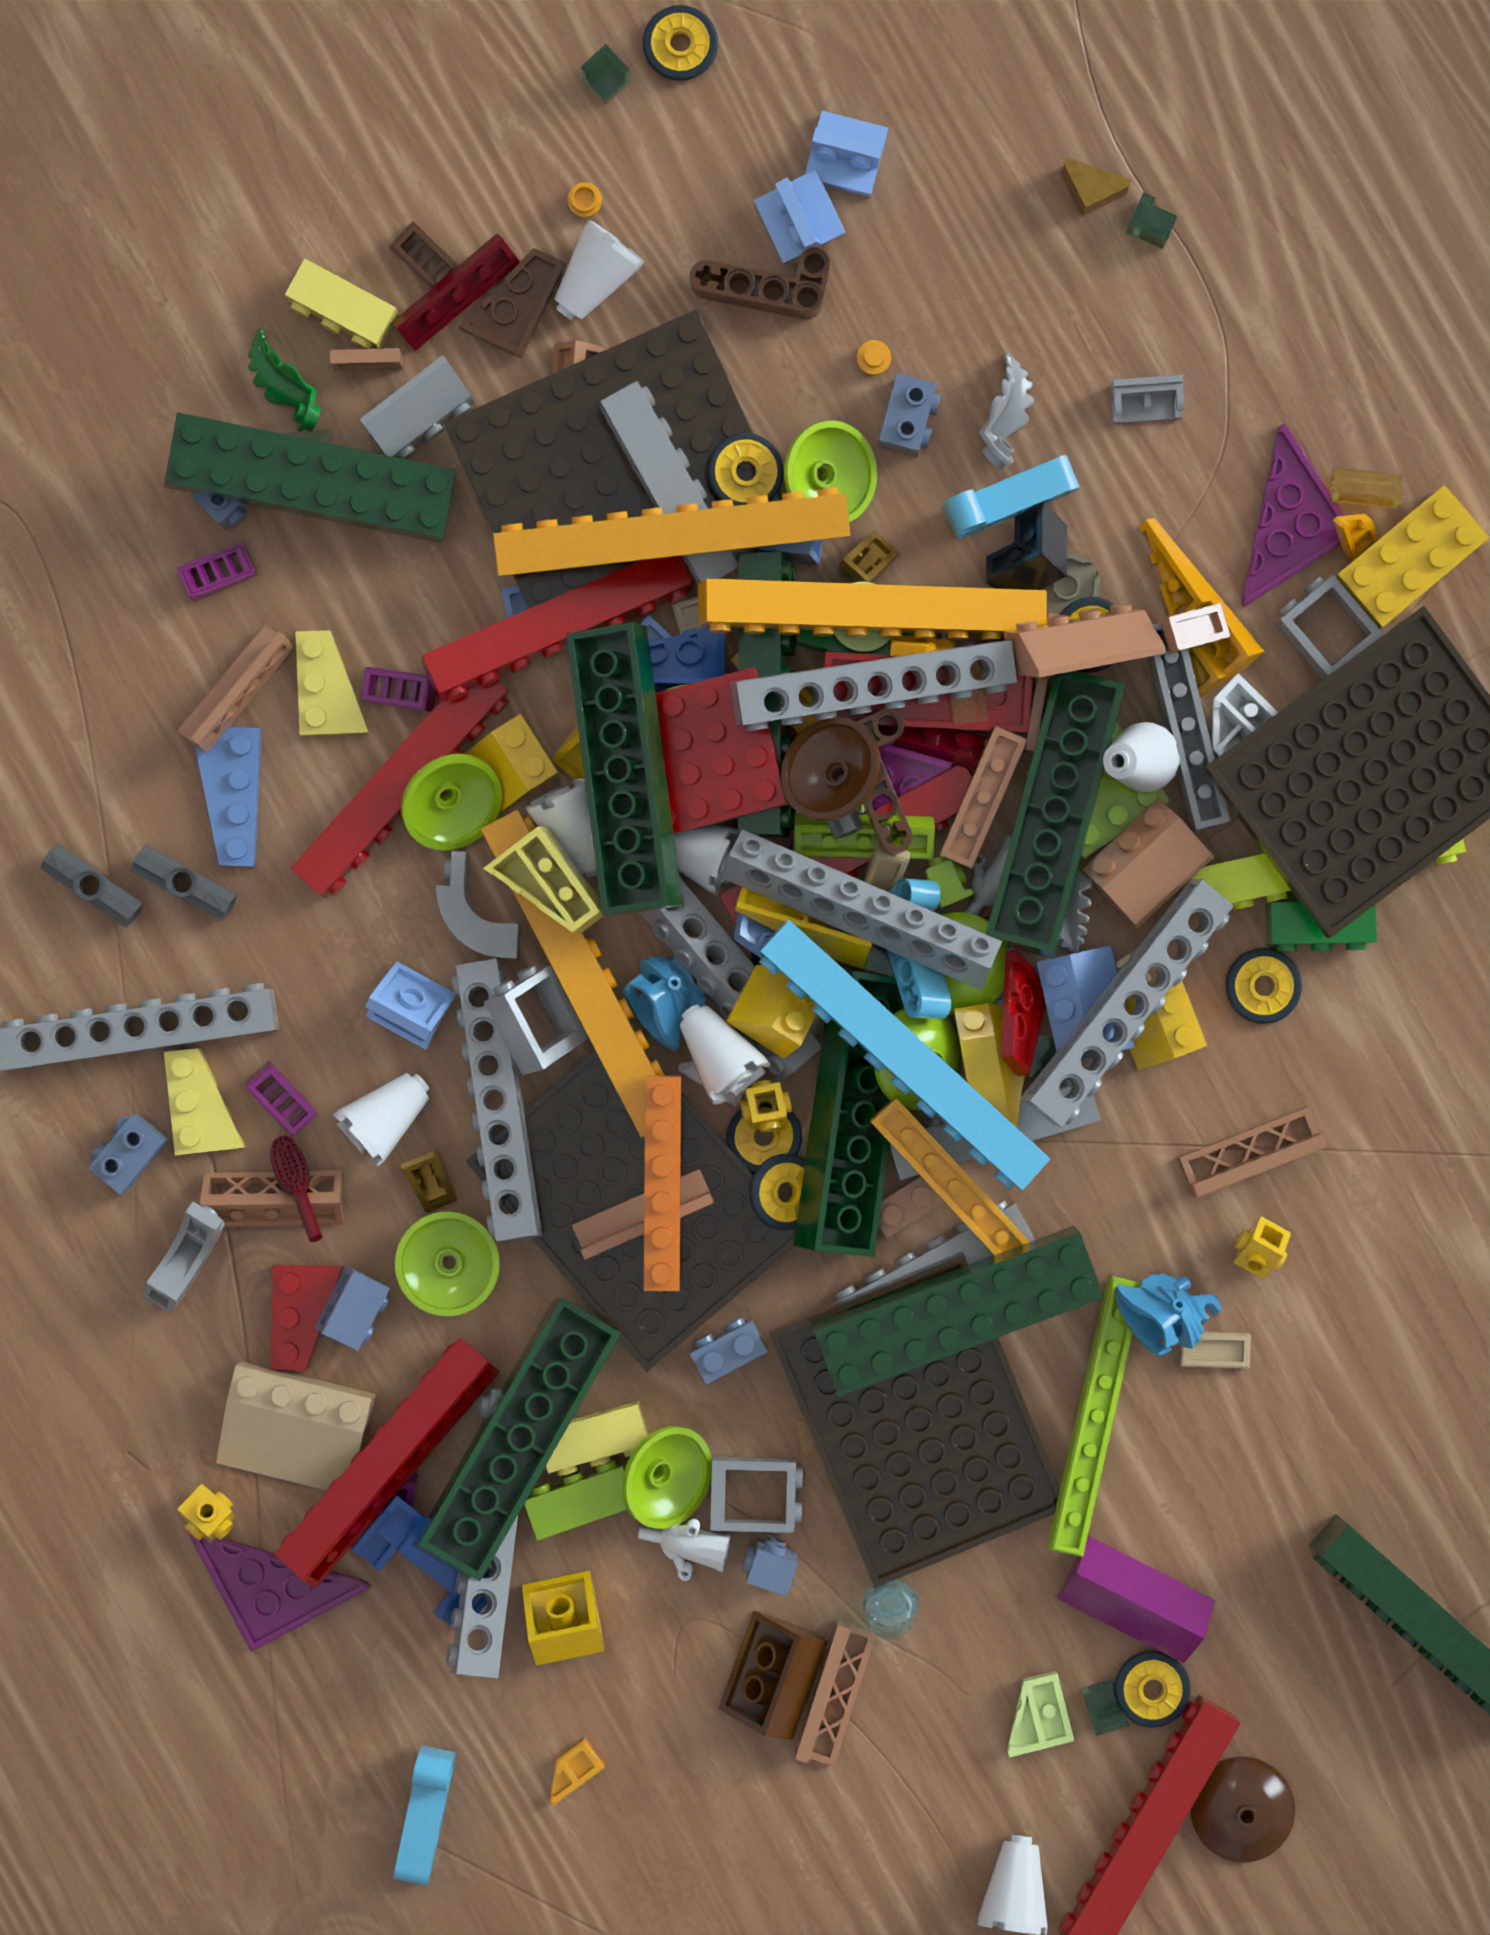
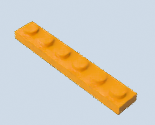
(947, 1178)

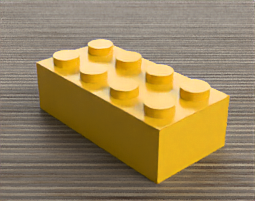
(1412, 556)

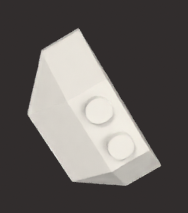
(1236, 713)

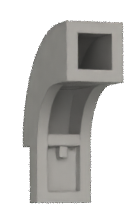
(482, 936)
(184, 1258)

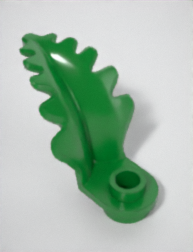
(283, 383)

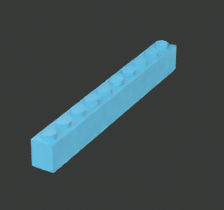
(903, 1055)

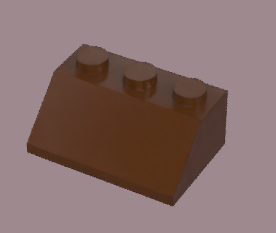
(772, 1676)

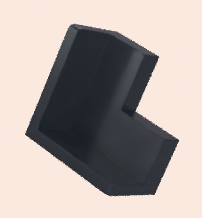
(1035, 556)

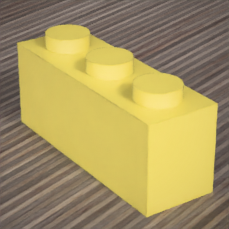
(341, 306)
(598, 1437)

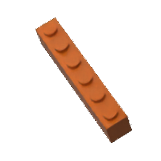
(662, 1183)

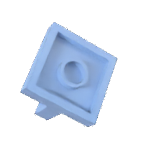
(847, 153)
(799, 216)
(409, 1004)

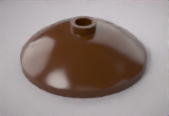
(817, 761)
(1238, 1786)

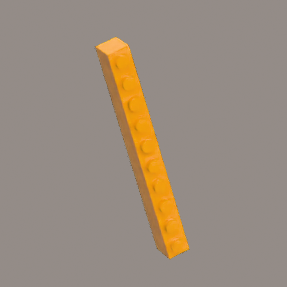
(672, 534)
(866, 609)
(586, 986)

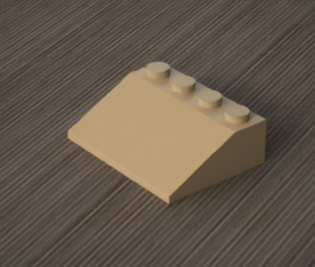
(292, 1425)

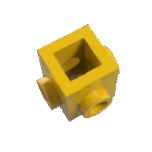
(769, 1093)
(1262, 1248)
(201, 1504)

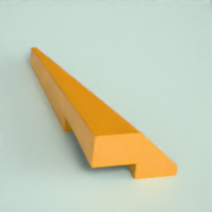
(1187, 591)

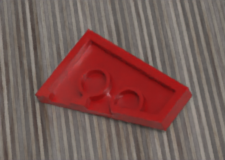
(1022, 1012)
(297, 1303)

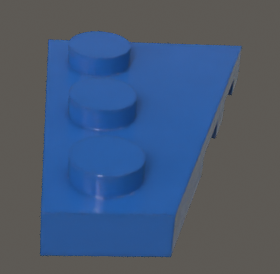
(687, 657)

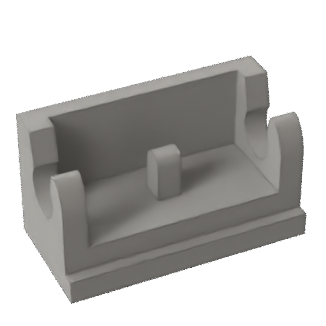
(1146, 399)

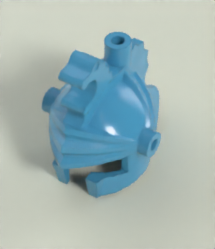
(666, 996)
(1165, 1312)

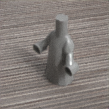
(986, 883)

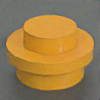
(584, 200)
(873, 357)

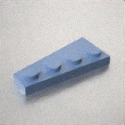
(232, 794)

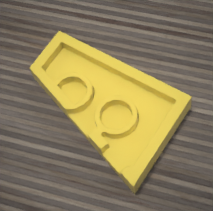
(324, 689)
(196, 1106)

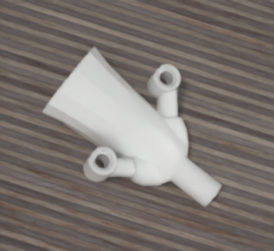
(690, 1543)

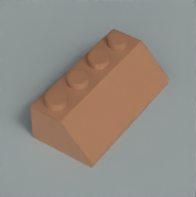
(1083, 641)

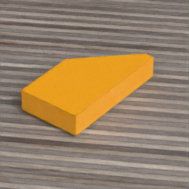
(1355, 534)
(909, 645)
(574, 1769)

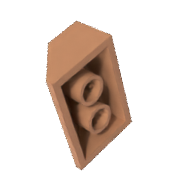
(1147, 863)

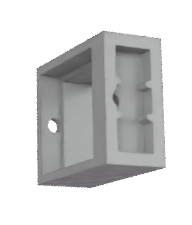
(1304, 645)
(515, 1029)
(794, 1481)

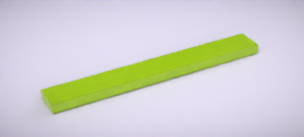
(1092, 1425)

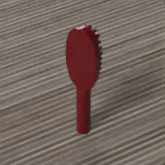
(294, 1178)

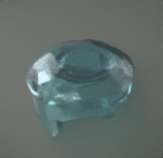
(890, 1609)

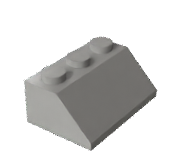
(418, 410)

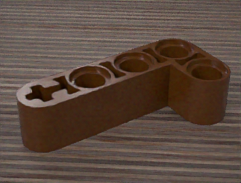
(759, 281)
(885, 789)

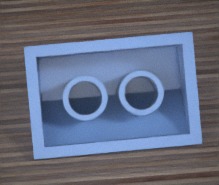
(1073, 986)

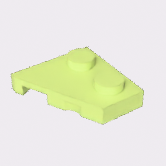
(1039, 1716)

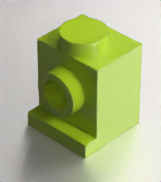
(950, 880)

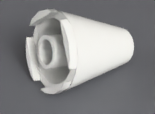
(595, 271)
(1143, 757)
(568, 818)
(704, 854)
(720, 1054)
(383, 1116)
(1016, 1890)

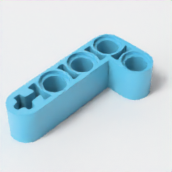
(981, 509)
(920, 987)
(424, 1815)

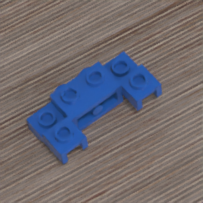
(397, 1530)

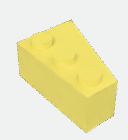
(549, 879)

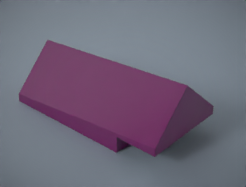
(1137, 1600)

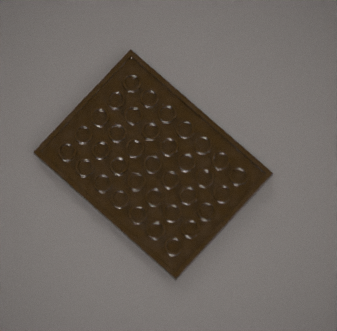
(555, 456)
(1366, 772)
(594, 1158)
(926, 1454)

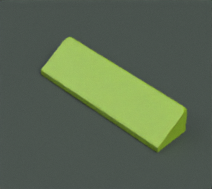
(815, 838)

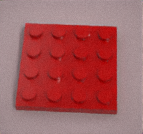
(710, 762)

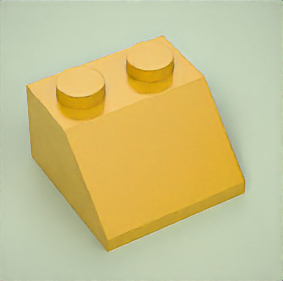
(516, 760)
(772, 1012)
(1167, 1032)
(562, 1618)

